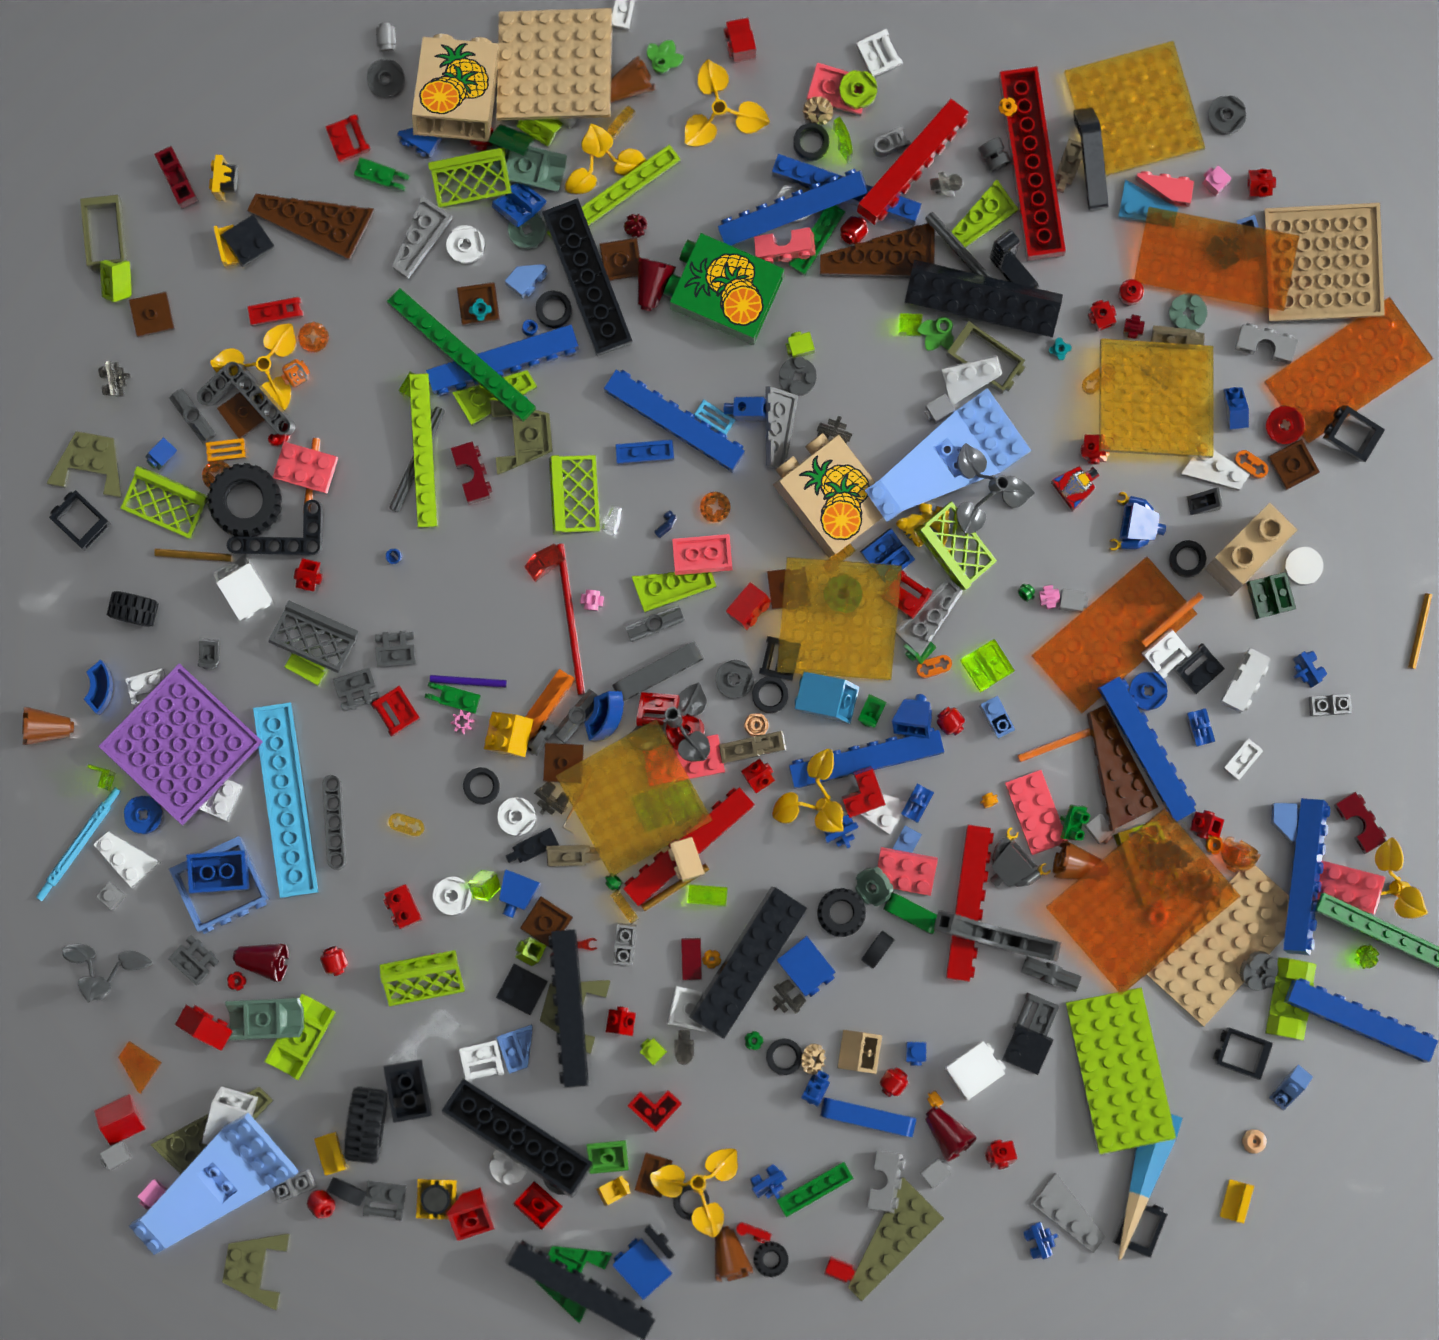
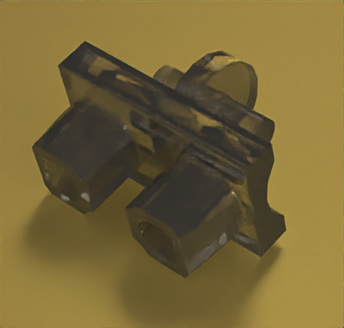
(946, 184)
(116, 379)
(834, 431)
(559, 804)
(795, 1003)
(684, 1048)

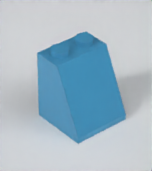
(827, 697)

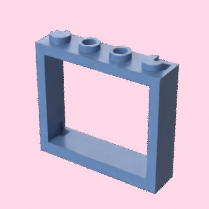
(225, 918)

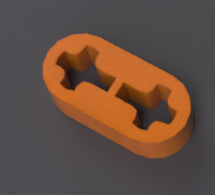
(1254, 461)
(932, 662)

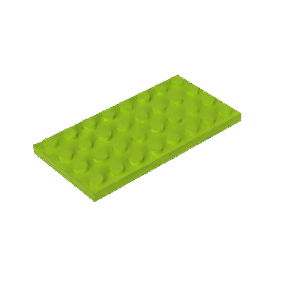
(1120, 1071)

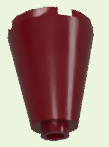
(652, 282)
(263, 960)
(949, 1133)

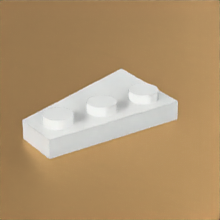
(970, 376)
(1216, 470)
(884, 816)
(126, 859)

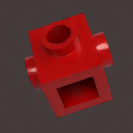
(1261, 182)
(1102, 322)
(1091, 452)
(308, 575)
(758, 775)
(1207, 824)
(620, 1021)
(1001, 1154)

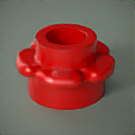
(231, 981)

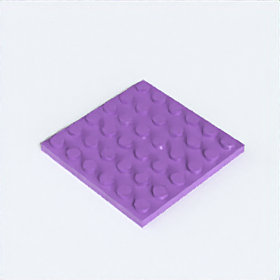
(180, 744)

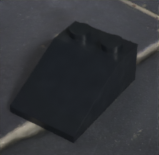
(407, 1090)

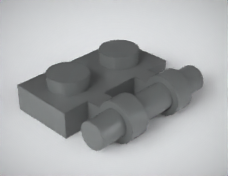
(395, 655)
(354, 683)
(188, 964)

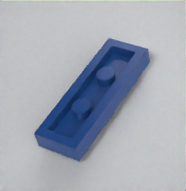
(644, 452)

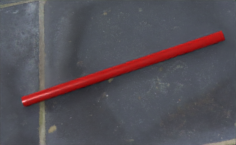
(571, 623)

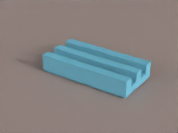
(718, 411)

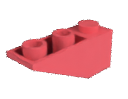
(1172, 190)

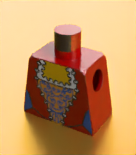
(1075, 485)

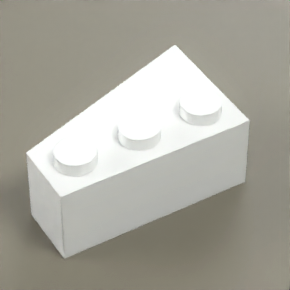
(1246, 680)

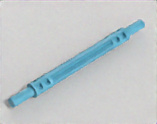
(78, 843)

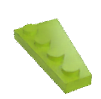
(985, 215)

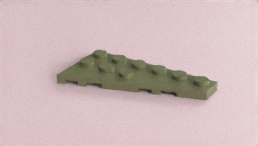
(186, 1143)
(894, 1239)

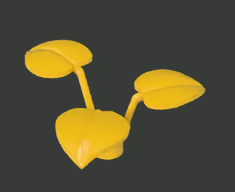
(700, 129)
(597, 143)
(278, 340)
(831, 813)
(1410, 900)
(671, 1178)

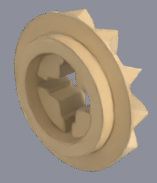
(823, 105)
(808, 1064)

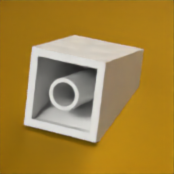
(242, 587)
(975, 1070)
(226, 1108)

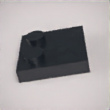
(247, 240)
(522, 989)
(1027, 1049)

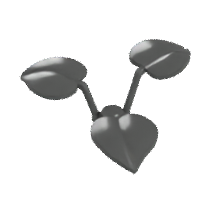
(1015, 491)
(691, 702)
(97, 987)

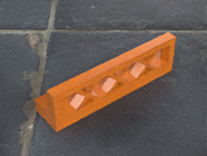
(549, 700)

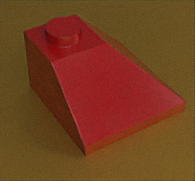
(470, 1215)

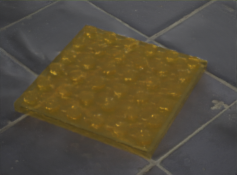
(1139, 106)
(1156, 398)
(839, 618)
(634, 798)

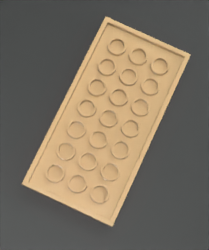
(1208, 965)

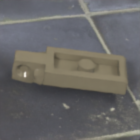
(1069, 164)
(1176, 335)
(744, 749)
(571, 855)

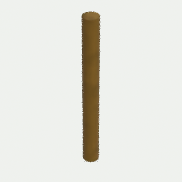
(193, 555)
(1420, 631)
(667, 892)

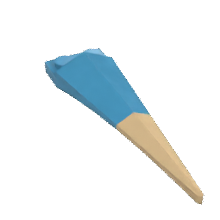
(1146, 1170)

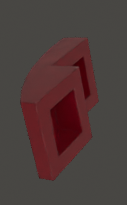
(691, 959)

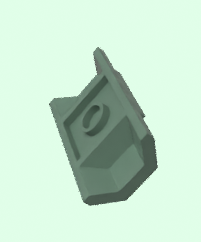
(535, 169)
(265, 1018)

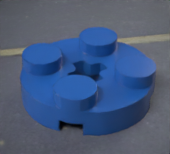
(1159, 690)
(132, 815)

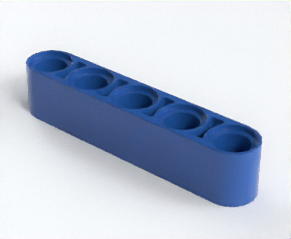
(868, 1117)

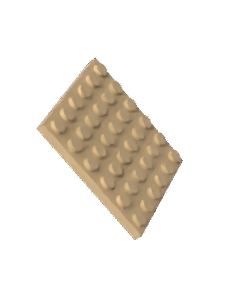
(554, 64)
(1335, 261)

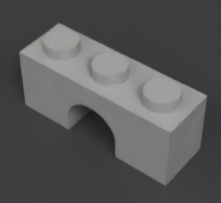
(1282, 345)
(886, 1198)

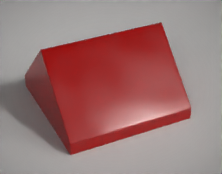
(119, 1120)
(537, 1205)

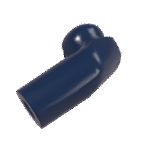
(667, 525)

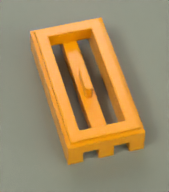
(225, 442)

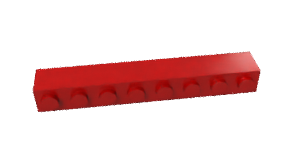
(913, 161)
(662, 869)
(969, 899)

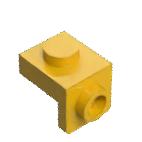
(613, 1190)

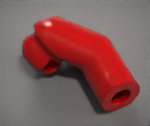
(278, 439)

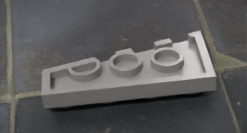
(425, 229)
(779, 424)
(923, 627)
(1065, 1210)

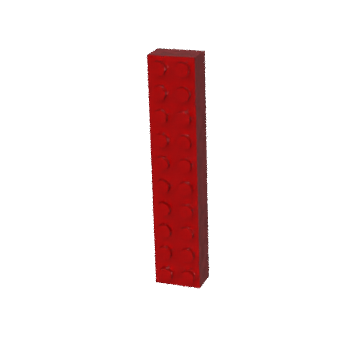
(1032, 165)

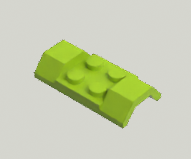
(1284, 1018)
(294, 1053)

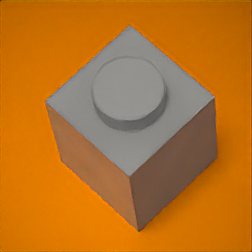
(939, 409)
(1073, 600)
(1100, 829)
(111, 896)
(115, 1156)
(936, 1172)

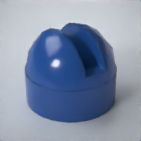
(526, 325)
(391, 559)

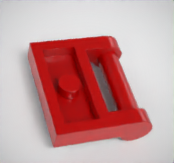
(341, 140)
(907, 602)
(655, 704)
(400, 706)
(759, 1234)

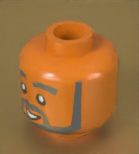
(295, 373)

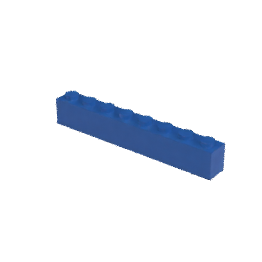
(806, 175)
(793, 208)
(507, 358)
(674, 420)
(1147, 750)
(875, 755)
(1306, 876)
(1361, 1021)

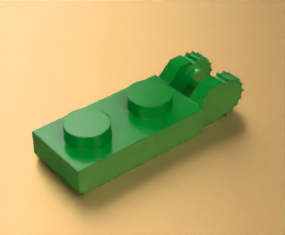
(379, 174)
(455, 698)

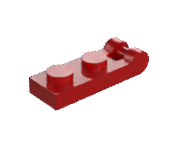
(274, 311)

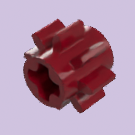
(635, 225)
(1134, 326)

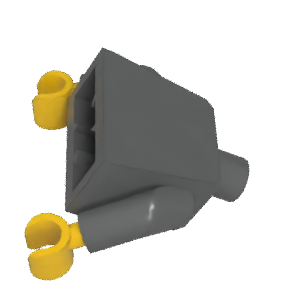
(1013, 864)

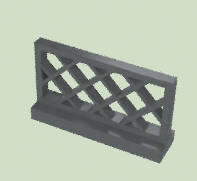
(316, 622)

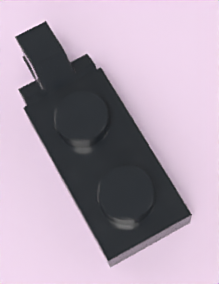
(533, 846)

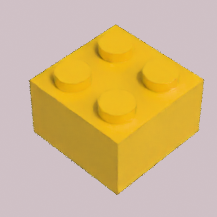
(508, 734)

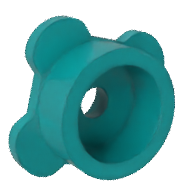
(475, 309)
(1055, 348)

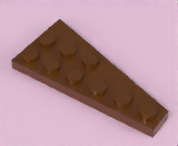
(322, 223)
(883, 255)
(1119, 776)

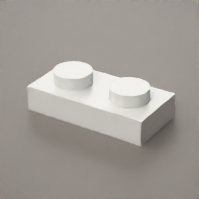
(622, 13)
(1243, 759)

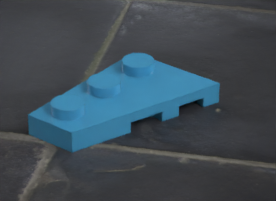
(1136, 202)

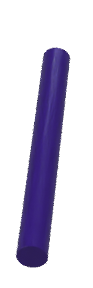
(468, 681)

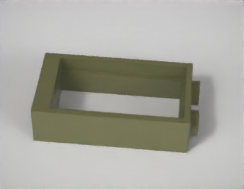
(96, 203)
(971, 328)

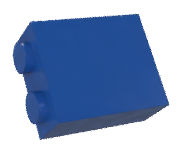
(806, 967)
(641, 1268)

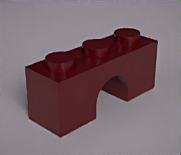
(176, 177)
(467, 456)
(1354, 807)

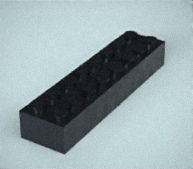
(587, 277)
(983, 298)
(747, 962)
(570, 1008)
(517, 1138)
(581, 1291)

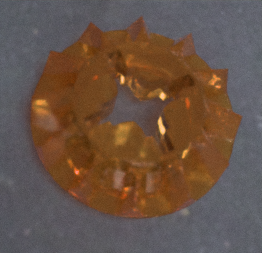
(319, 342)
(213, 467)
(710, 499)

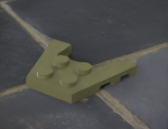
(531, 437)
(89, 454)
(547, 1017)
(246, 1265)

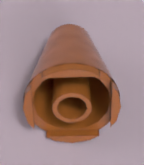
(631, 81)
(44, 726)
(1072, 861)
(730, 1257)

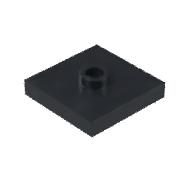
(660, 1241)

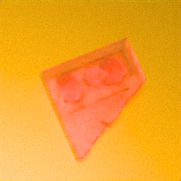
(138, 1065)

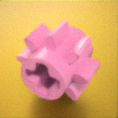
(1049, 596)
(592, 600)
(466, 725)

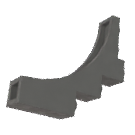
(997, 936)

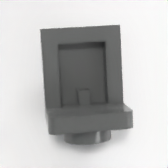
(208, 653)

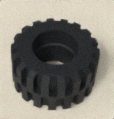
(132, 608)
(857, 919)

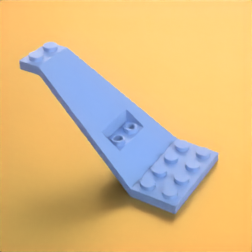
(932, 473)
(224, 1176)

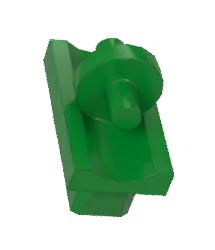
(1073, 822)

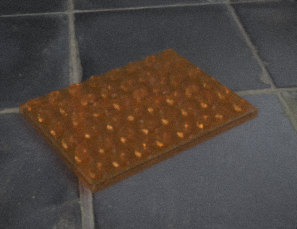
(1143, 901)

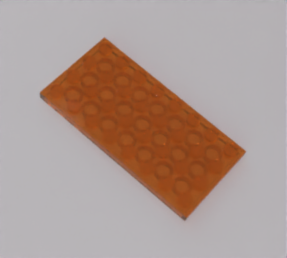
(1216, 258)
(1350, 368)
(1109, 634)

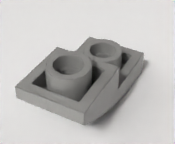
(1330, 705)
(624, 944)
(294, 1186)

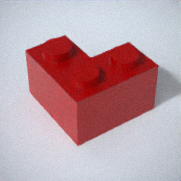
(741, 40)
(868, 796)
(201, 1026)
(655, 1114)

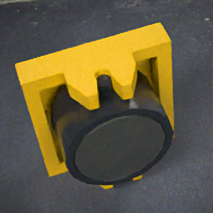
(224, 177)
(435, 1198)

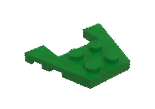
(576, 1259)

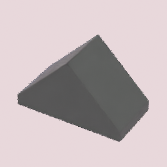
(1205, 501)

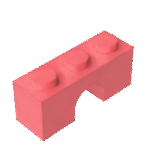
(800, 246)

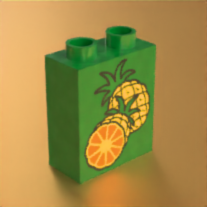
(724, 287)

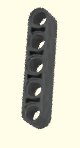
(659, 671)
(330, 813)

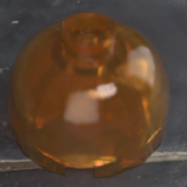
(1239, 855)

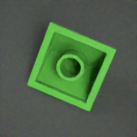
(608, 1156)

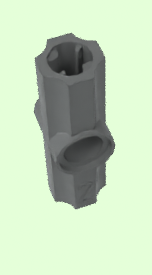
(185, 407)
(667, 618)
(568, 725)
(1051, 973)

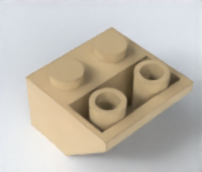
(687, 859)
(859, 1051)

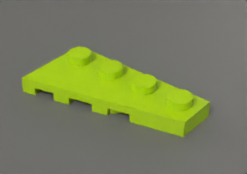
(476, 400)
(667, 588)

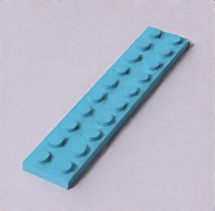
(285, 800)

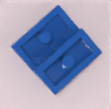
(519, 205)
(888, 550)

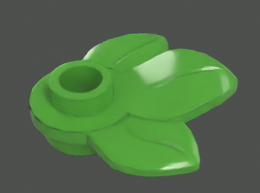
(664, 53)
(935, 336)

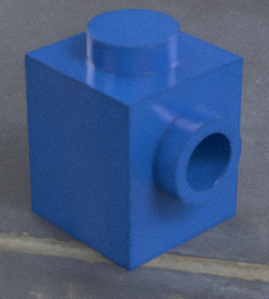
(160, 454)
(915, 1053)

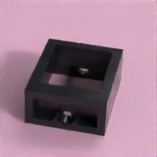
(1369, 442)
(100, 526)
(1261, 1060)
(1136, 1247)

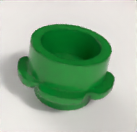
(1026, 592)
(613, 882)
(753, 1035)

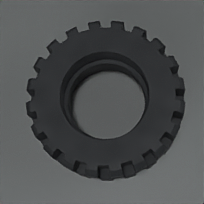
(244, 474)
(365, 1125)

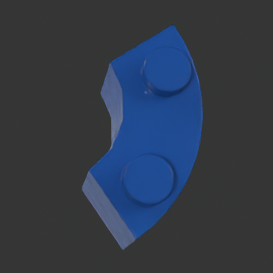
(100, 687)
(605, 715)

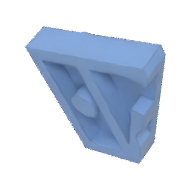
(516, 1048)

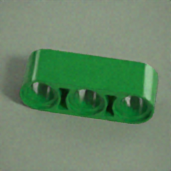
(911, 913)

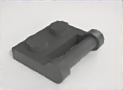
(1043, 1016)
(384, 1193)

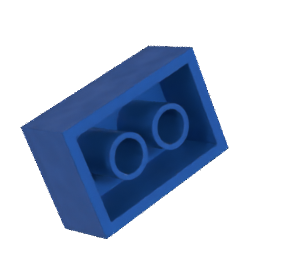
(218, 871)

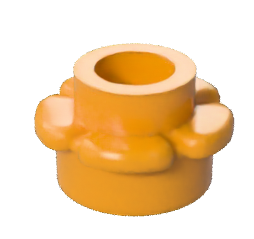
(1007, 111)
(989, 800)
(1209, 845)
(706, 959)
(934, 1099)

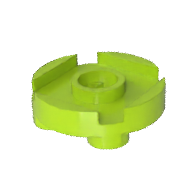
(854, 99)

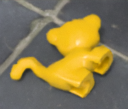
(913, 521)

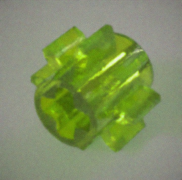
(1366, 956)

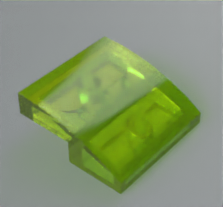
(844, 141)
(987, 665)

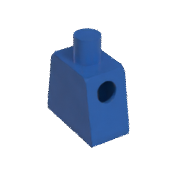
(754, 410)
(913, 717)
(516, 892)

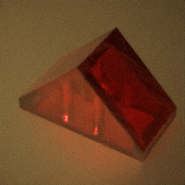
(544, 561)

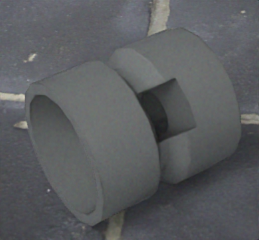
(991, 149)

